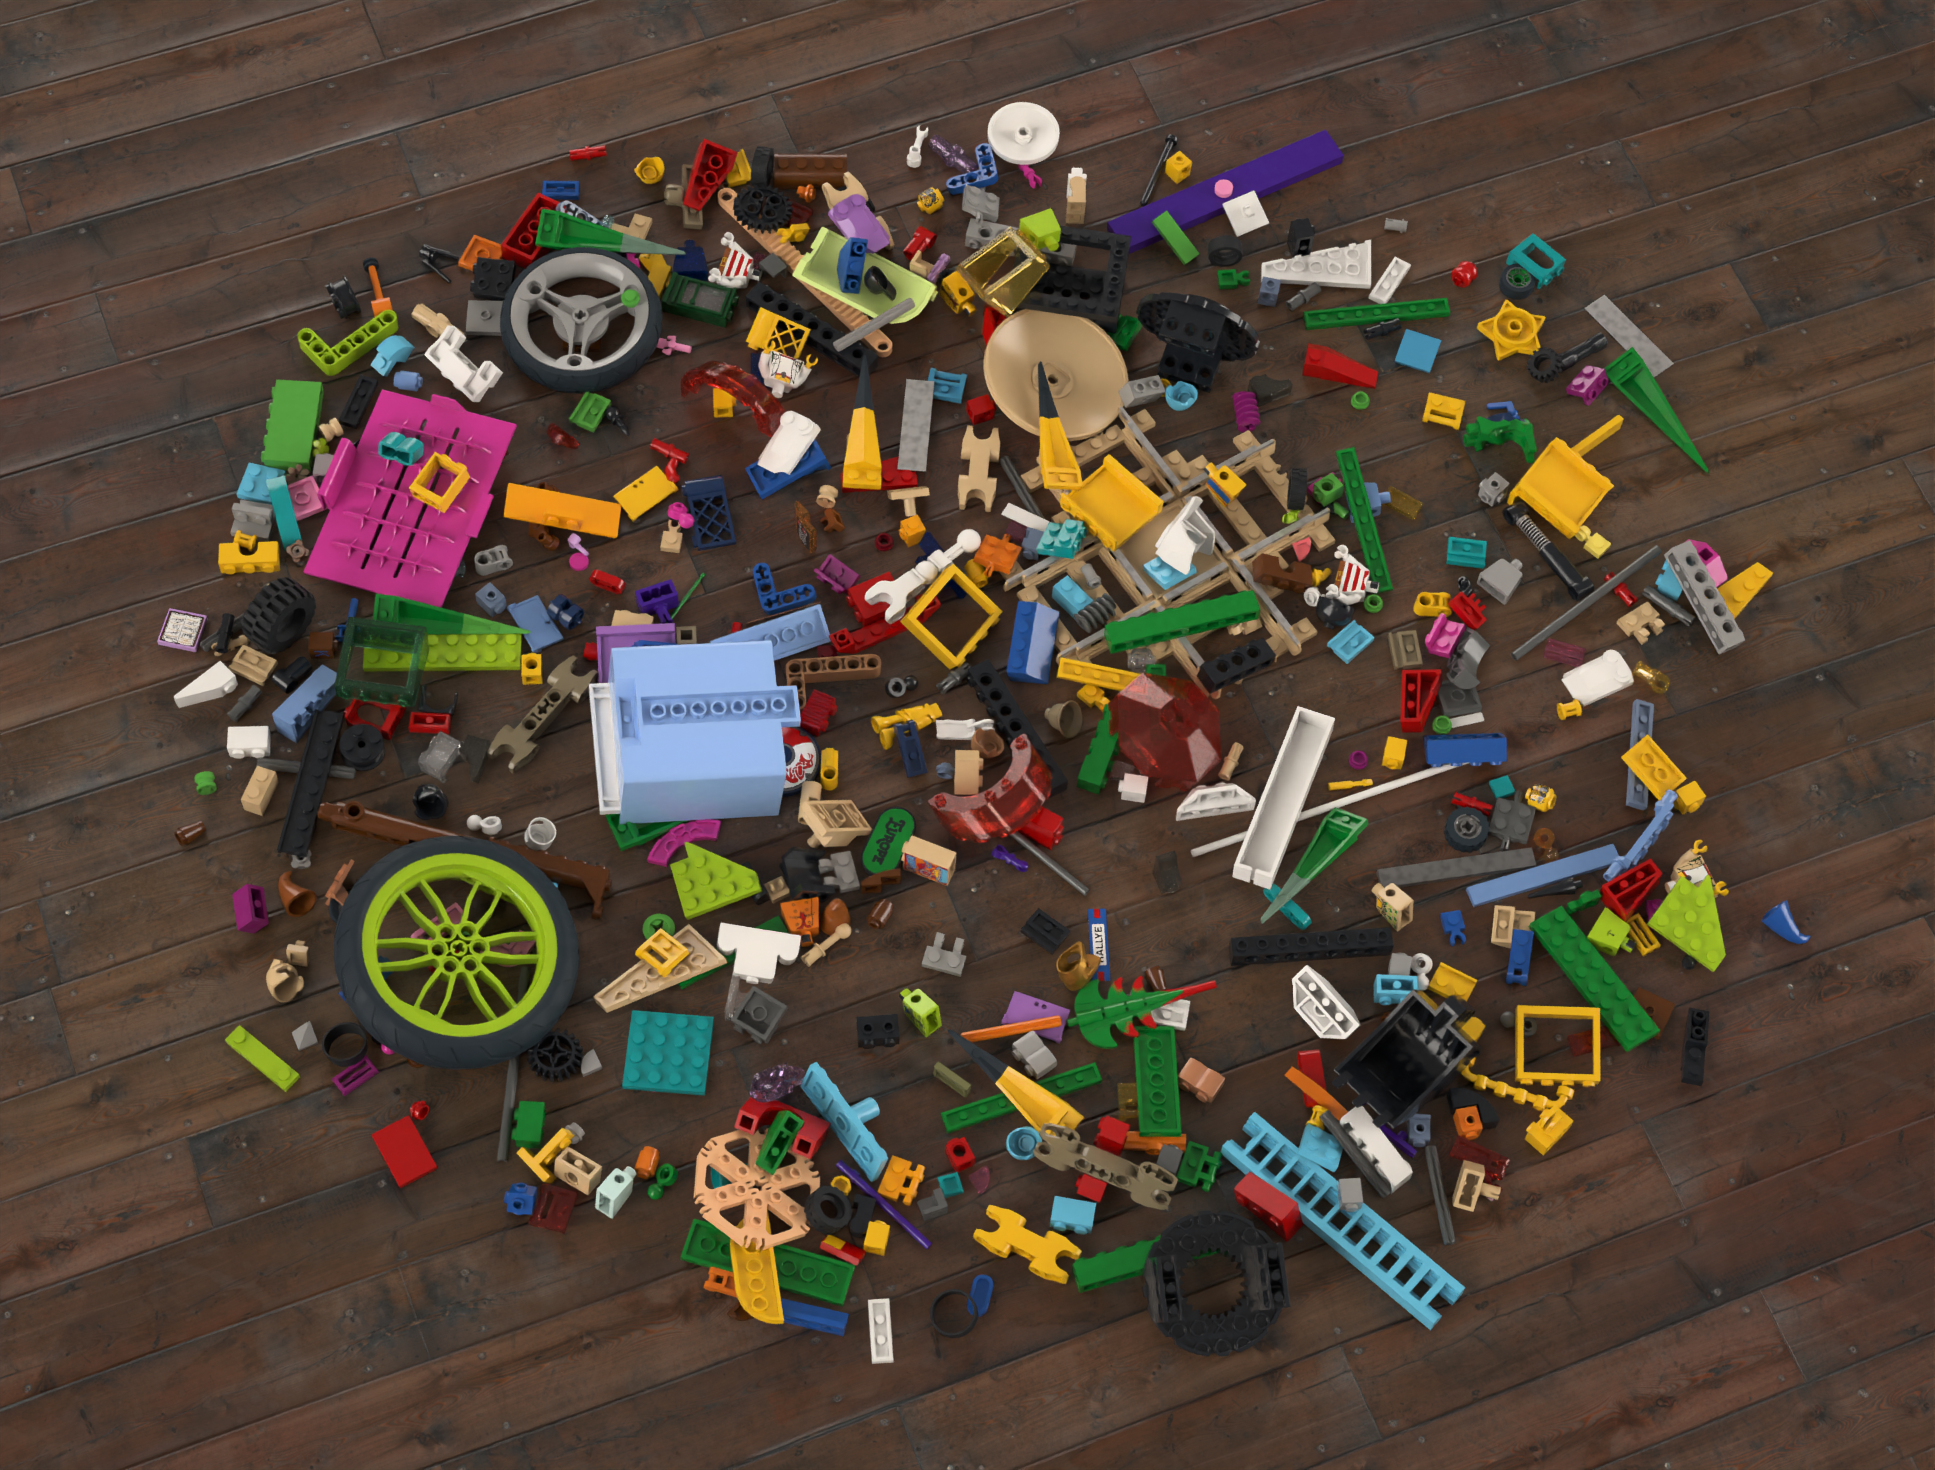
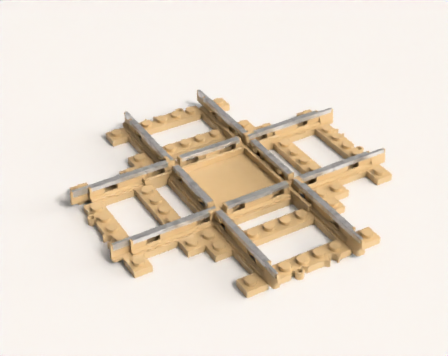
(1141, 547)

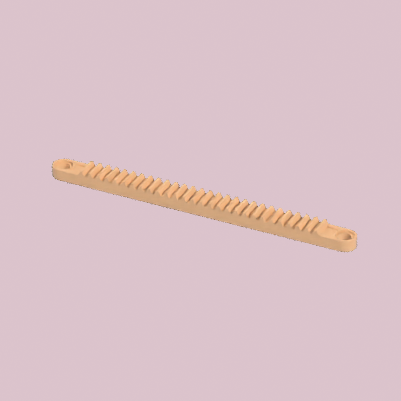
(790, 256)

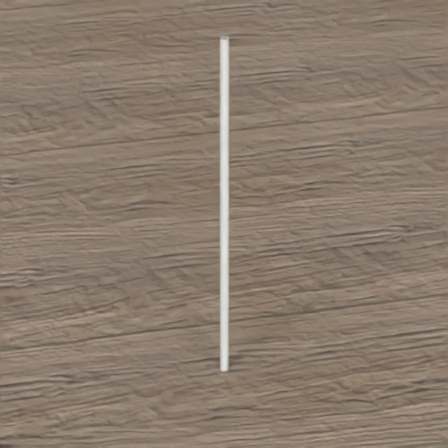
(1331, 805)

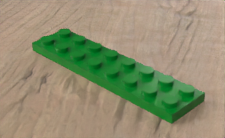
(1594, 978)
(796, 1268)

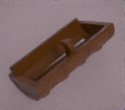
(804, 169)

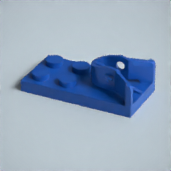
(769, 482)

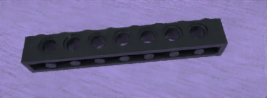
(767, 298)
(985, 673)
(1310, 946)

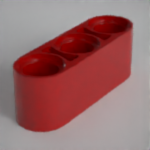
(1311, 1065)

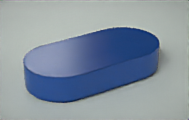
(981, 1294)

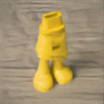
(922, 716)

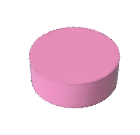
(1223, 188)

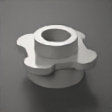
(301, 864)

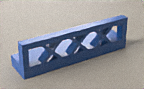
(814, 1317)

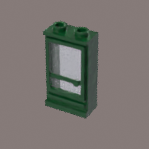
(699, 300)

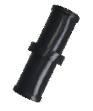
(1382, 328)
(225, 633)

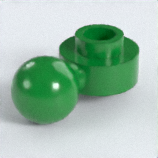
(665, 1176)

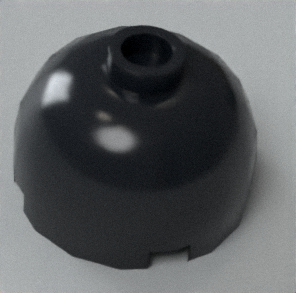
(1333, 612)

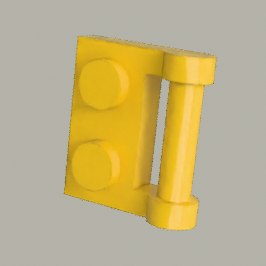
(1445, 407)
(666, 947)

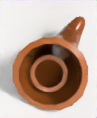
(295, 898)
(833, 916)

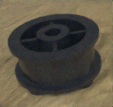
(343, 297)
(362, 747)

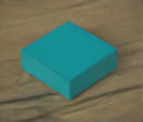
(1502, 787)
(950, 1184)

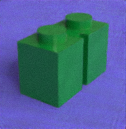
(530, 1120)

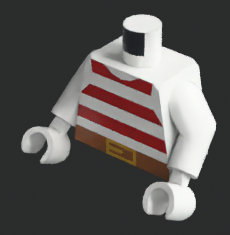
(735, 267)
(1351, 580)

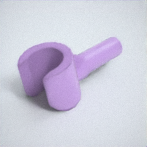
(574, 543)

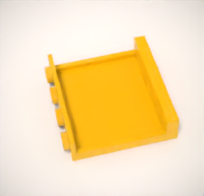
(1562, 487)
(1112, 504)

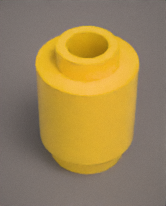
(975, 573)

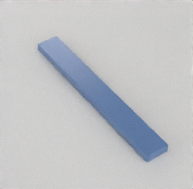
(1541, 875)

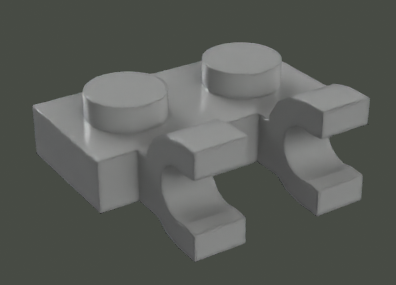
(844, 871)
(943, 960)

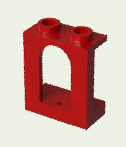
(390, 724)

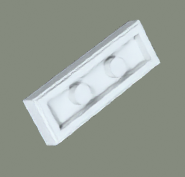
(1389, 281)
(880, 1331)

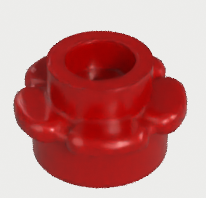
(419, 1110)

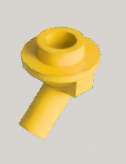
(1319, 576)

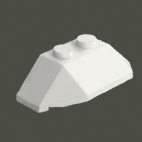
(1215, 800)
(1322, 1006)

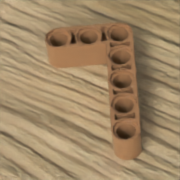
(824, 673)

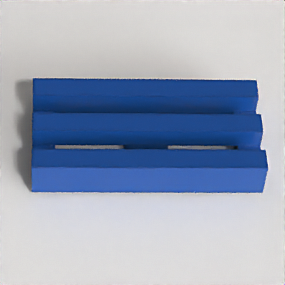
(557, 191)

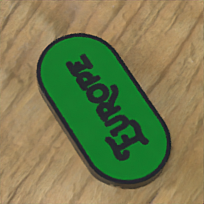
(887, 839)

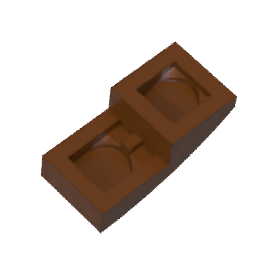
(873, 883)

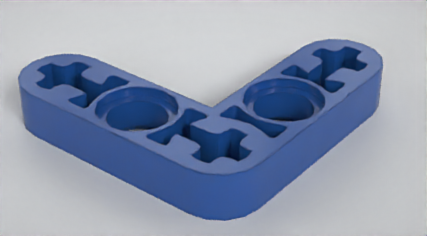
(981, 175)
(773, 596)

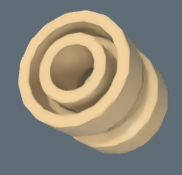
(329, 430)

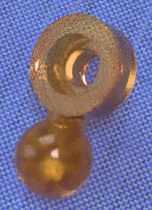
(1550, 853)

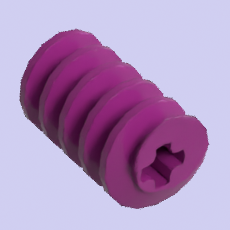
(1246, 411)

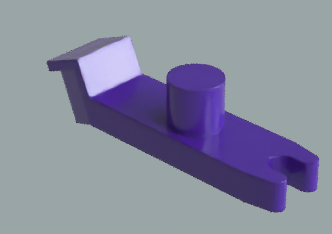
(1399, 1141)

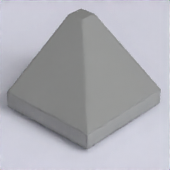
(304, 1036)

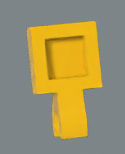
(796, 233)
(1092, 696)

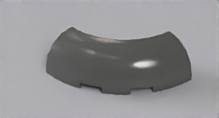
(1465, 660)

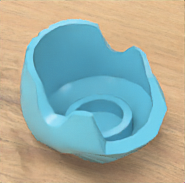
(1181, 395)
(1022, 1142)

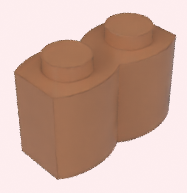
(1200, 1080)

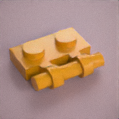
(895, 1178)

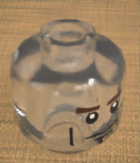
(1139, 658)

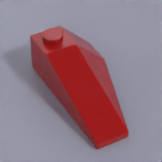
(1331, 365)

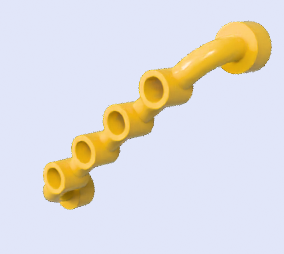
(1520, 1095)

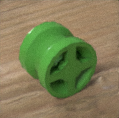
(205, 783)

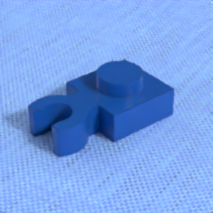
(1454, 925)

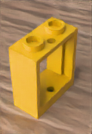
(440, 503)

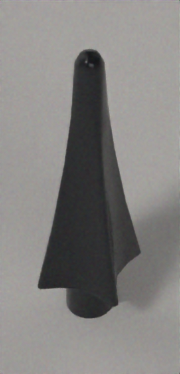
(1565, 887)

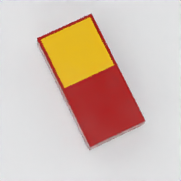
(842, 1249)

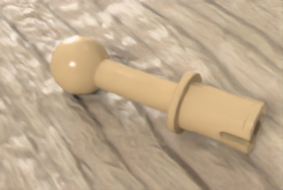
(842, 931)

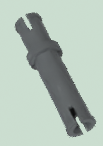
(1668, 605)

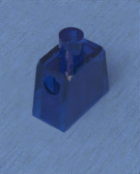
(691, 264)

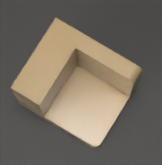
(920, 266)

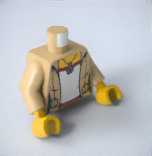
(1694, 870)

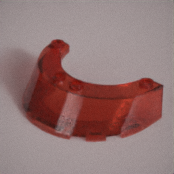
(741, 386)
(1002, 807)

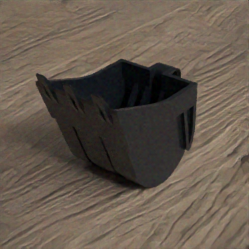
(1410, 1057)

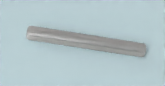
(874, 324)

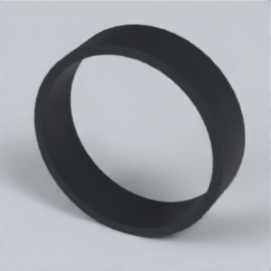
(950, 1292)

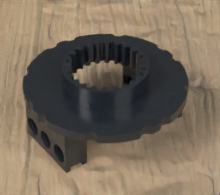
(1196, 335)
(1263, 1283)

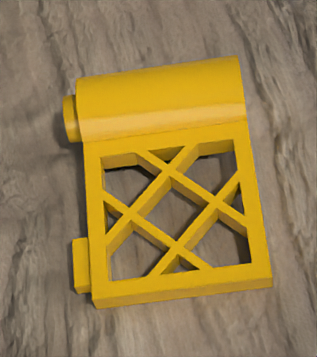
(764, 328)

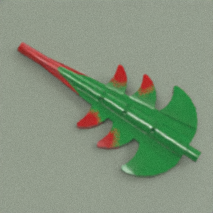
(1098, 1014)

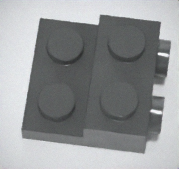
(758, 1015)

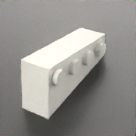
(1376, 1148)

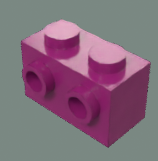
(250, 908)

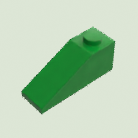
(778, 1140)

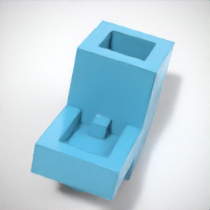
(390, 351)

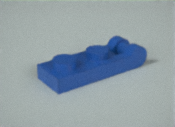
(1520, 956)

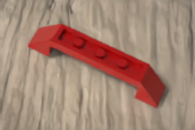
(878, 631)

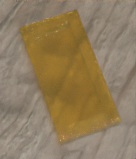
(1403, 503)

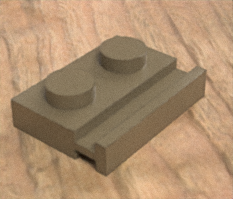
(1405, 650)

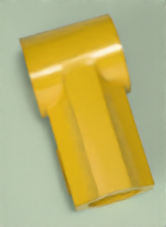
(829, 768)

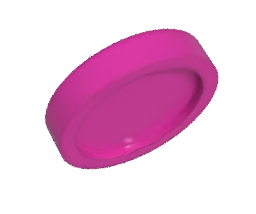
(578, 562)

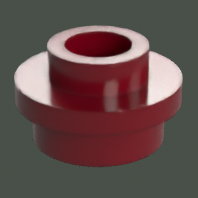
(884, 537)

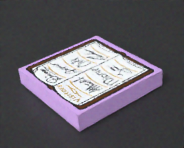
(182, 630)

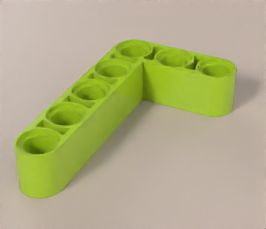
(383, 324)

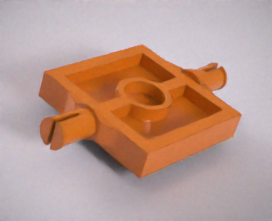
(997, 554)

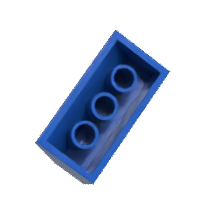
(1032, 643)
(1465, 749)

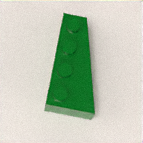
(1100, 757)

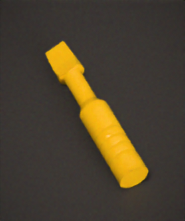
(1348, 784)

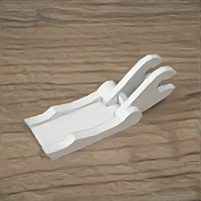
(961, 730)

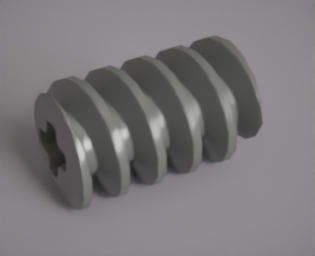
(1095, 612)

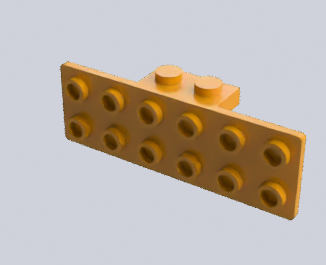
(562, 510)

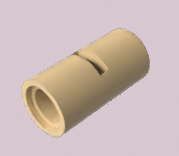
(810, 792)

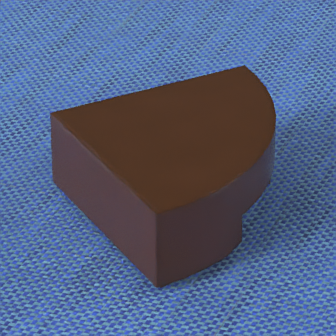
(739, 1313)

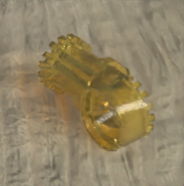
(1651, 676)

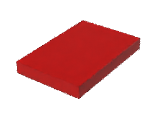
(404, 1151)

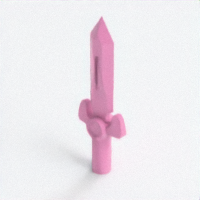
(672, 345)

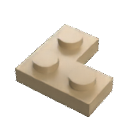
(638, 227)

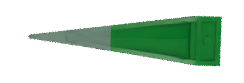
(565, 231)
(1332, 838)

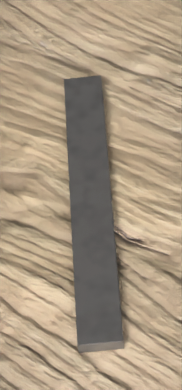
(1457, 868)

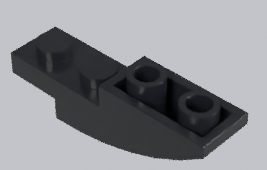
(1694, 1047)

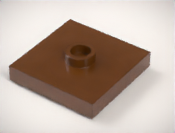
(1656, 1007)

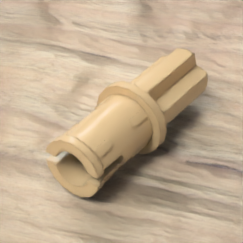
(1230, 761)

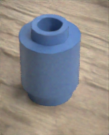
(408, 380)

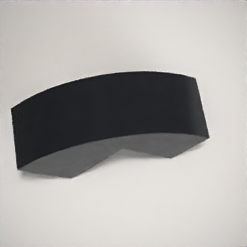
(1463, 1098)

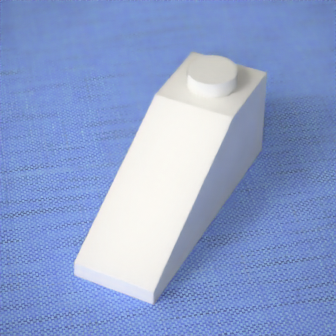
(210, 685)

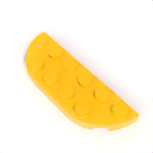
(757, 1279)

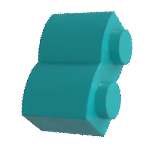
(402, 449)

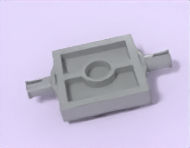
(980, 204)

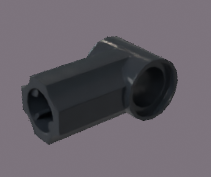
(288, 678)

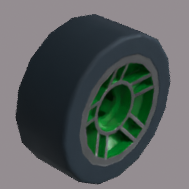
(1509, 278)

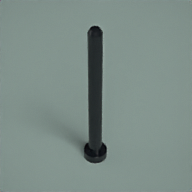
(1171, 141)

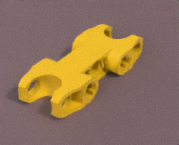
(1015, 1238)

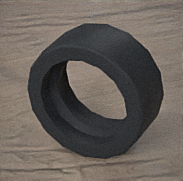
(1225, 259)

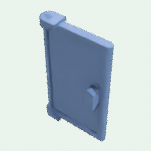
(533, 616)

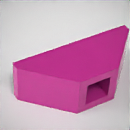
(1712, 562)

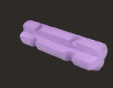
(938, 267)

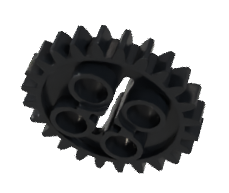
(749, 205)

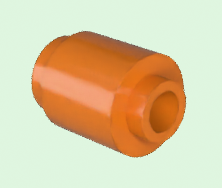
(647, 1162)

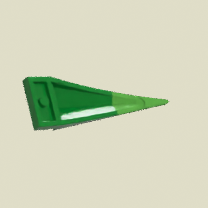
(436, 619)

